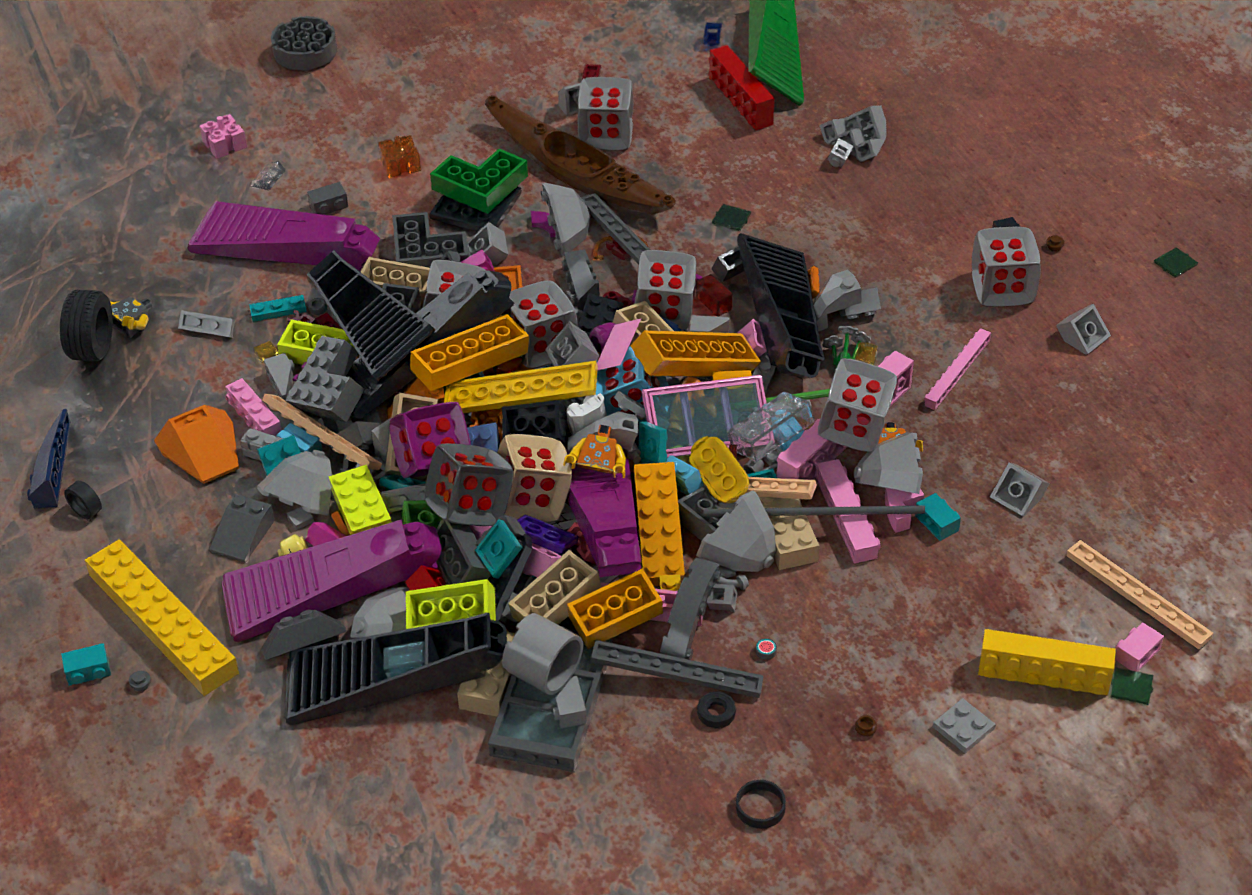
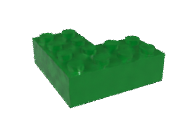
(482, 185)

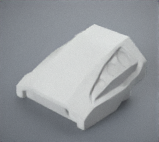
(583, 415)

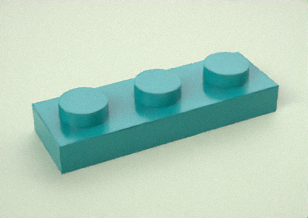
(277, 308)

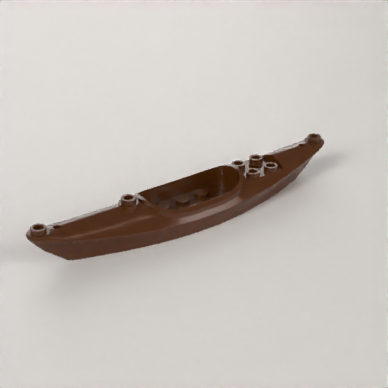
(578, 162)

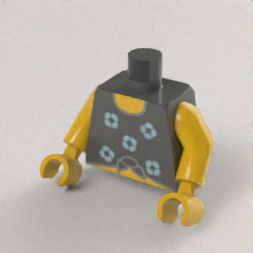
(130, 315)

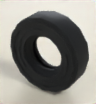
(716, 721)

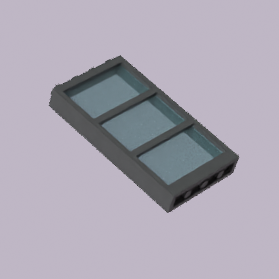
(526, 722)

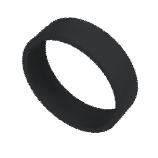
(764, 785)

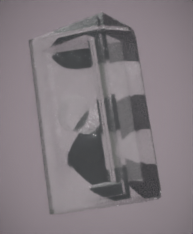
(268, 175)

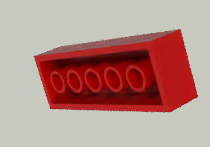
(741, 87)

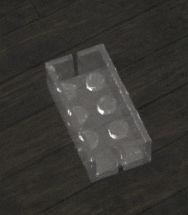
(771, 426)

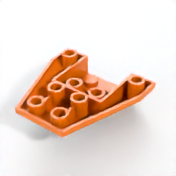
(200, 443)

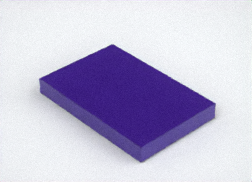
(548, 535)

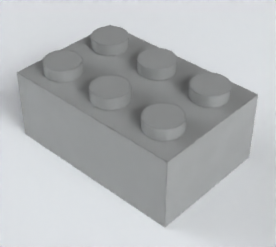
(571, 347)

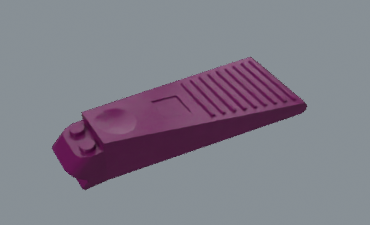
(281, 235)
(606, 519)
(325, 575)

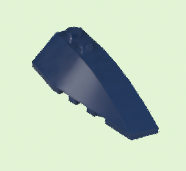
(49, 465)

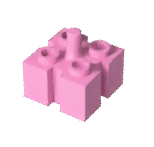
(223, 136)

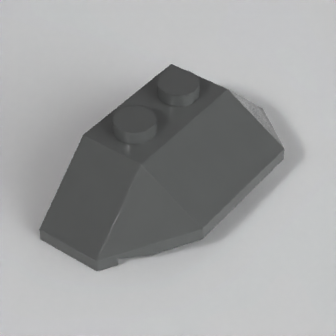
(299, 632)

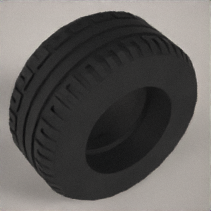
(86, 325)

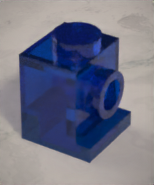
(712, 38)

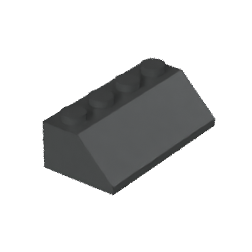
(458, 556)

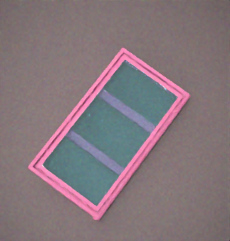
(702, 409)

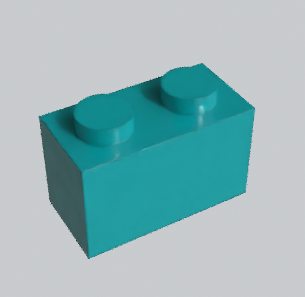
(938, 517)
(86, 664)

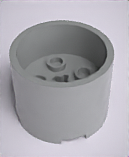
(543, 654)

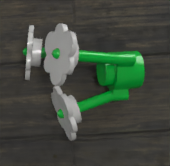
(834, 342)

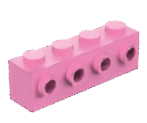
(252, 408)

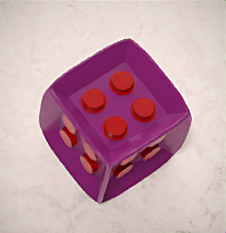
(421, 431)

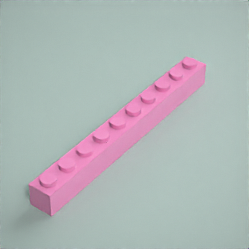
(957, 369)

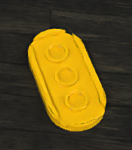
(719, 469)

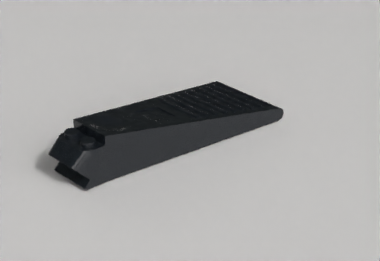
(783, 305)
(457, 309)
(372, 318)
(352, 673)

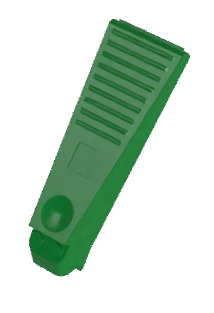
(775, 47)

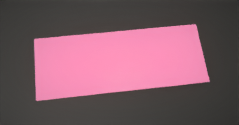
(617, 344)

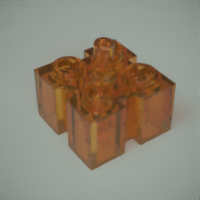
(399, 156)

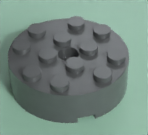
(304, 43)

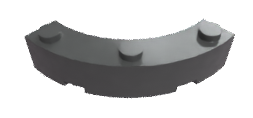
(688, 607)

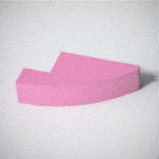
(901, 498)

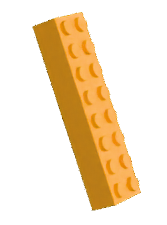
(693, 353)

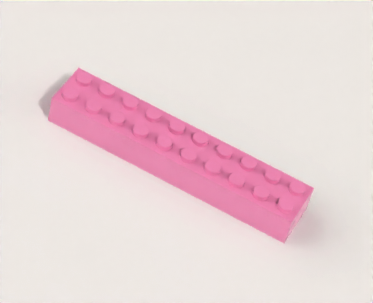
(804, 453)

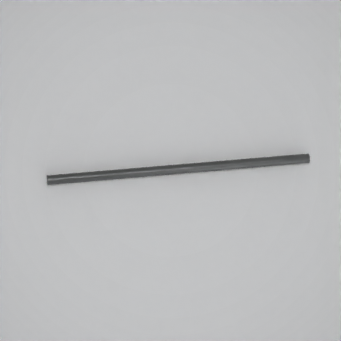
(799, 511)

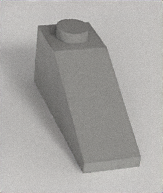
(280, 373)

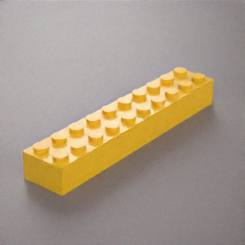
(162, 617)

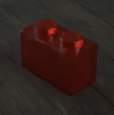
(714, 295)

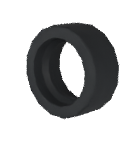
(83, 499)

